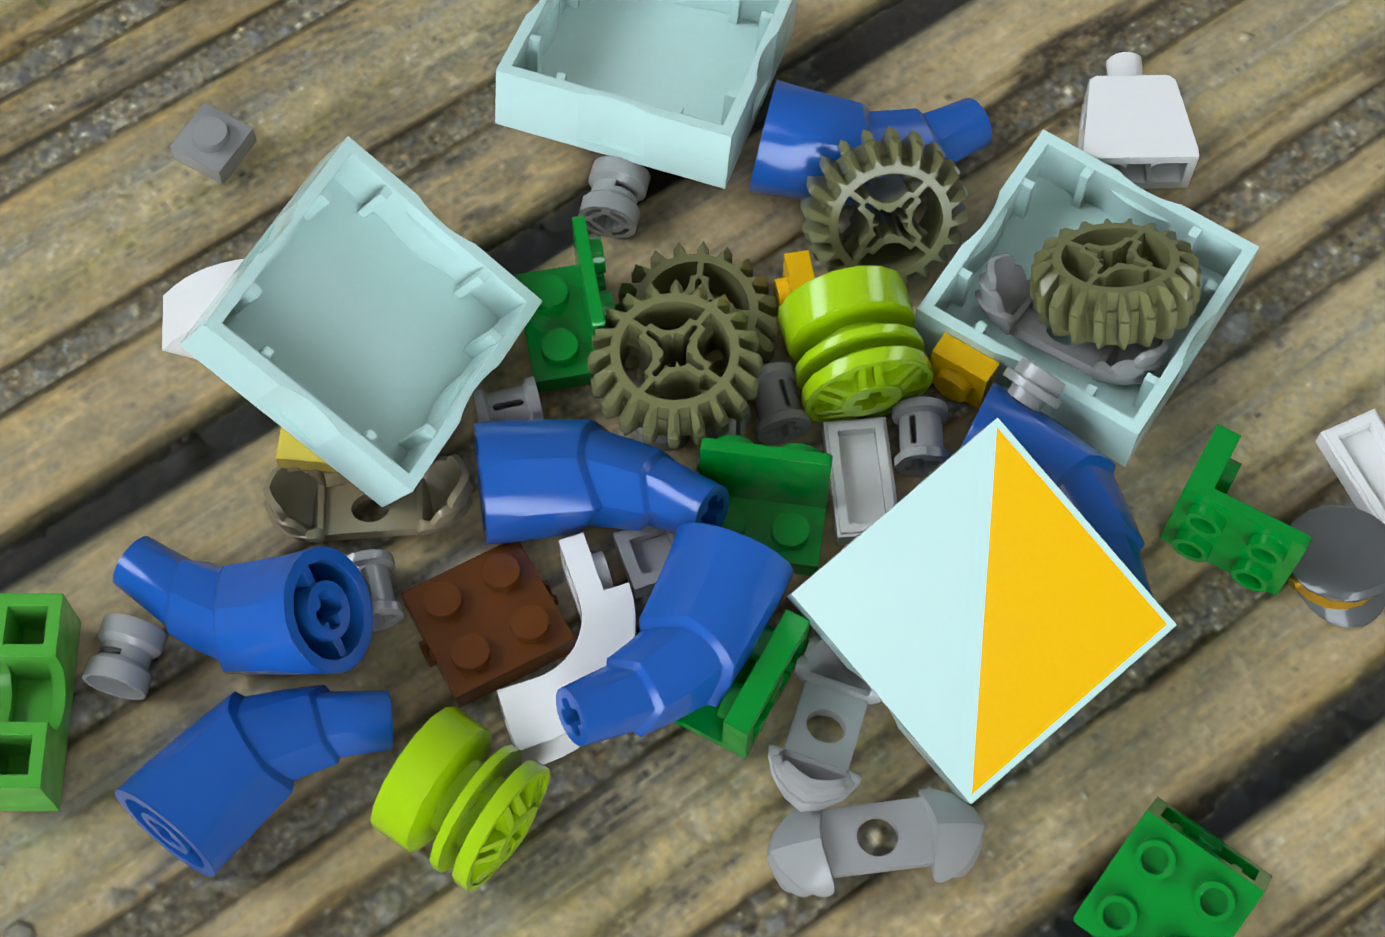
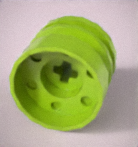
(854, 343)
(459, 796)

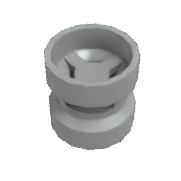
(612, 203)
(124, 656)

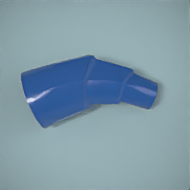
(810, 124)
(1075, 468)
(575, 474)
(256, 616)
(692, 639)
(241, 763)

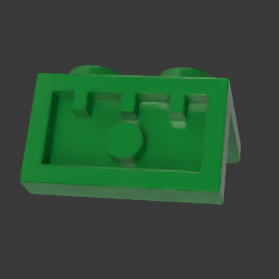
(570, 311)
(773, 494)
(1228, 532)
(756, 690)
(1172, 883)

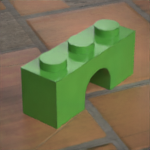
(35, 697)

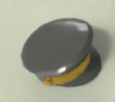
(1343, 565)

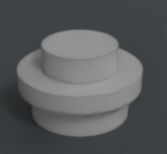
(1033, 385)

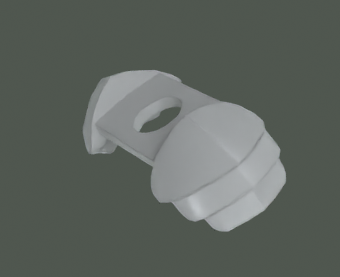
(1007, 303)
(812, 771)
(823, 844)

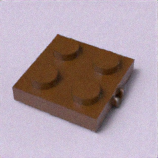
(488, 622)

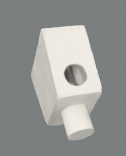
(1138, 125)

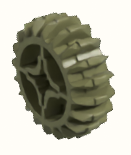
(881, 235)
(719, 278)
(1115, 284)
(670, 331)

